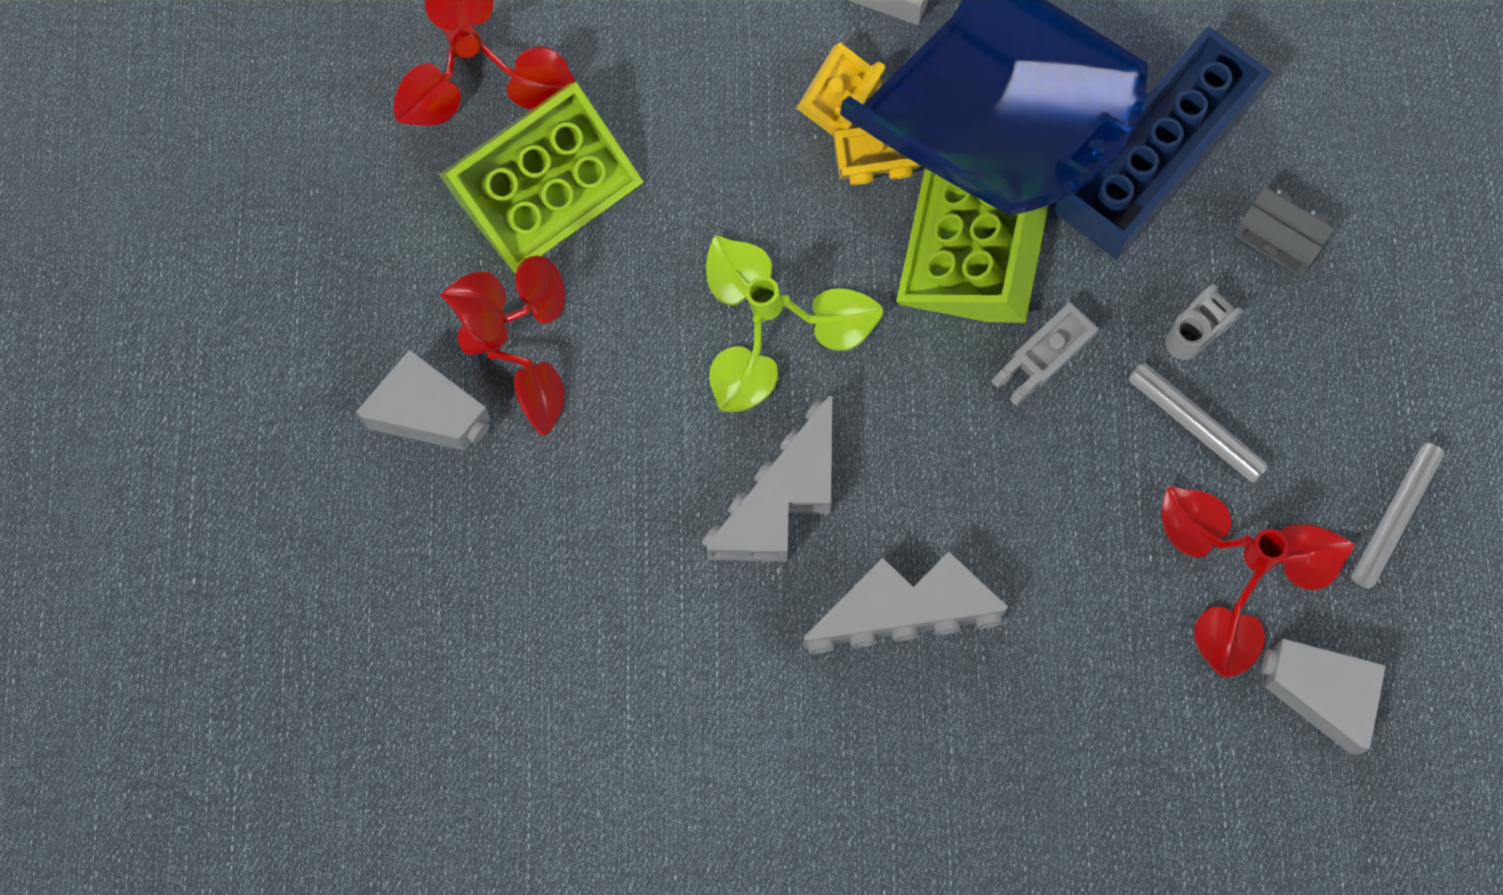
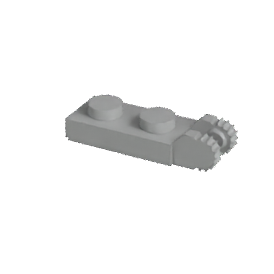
(1048, 351)

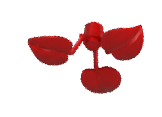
(429, 97)
(479, 306)
(1309, 555)

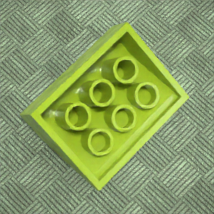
(542, 177)
(970, 256)

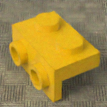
(839, 77)
(863, 156)

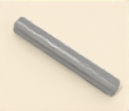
(1198, 422)
(1397, 515)

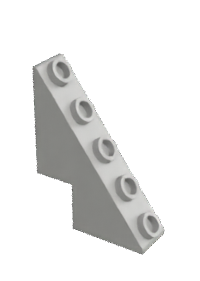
(792, 484)
(890, 606)

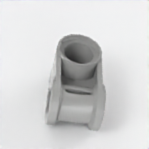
(1206, 319)

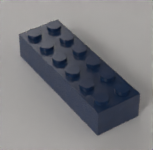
(1175, 133)

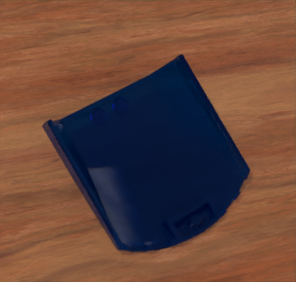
(1010, 103)

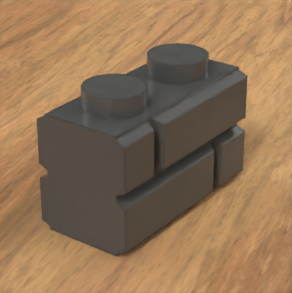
(1284, 230)

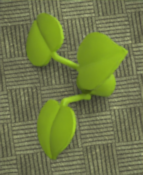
(745, 271)

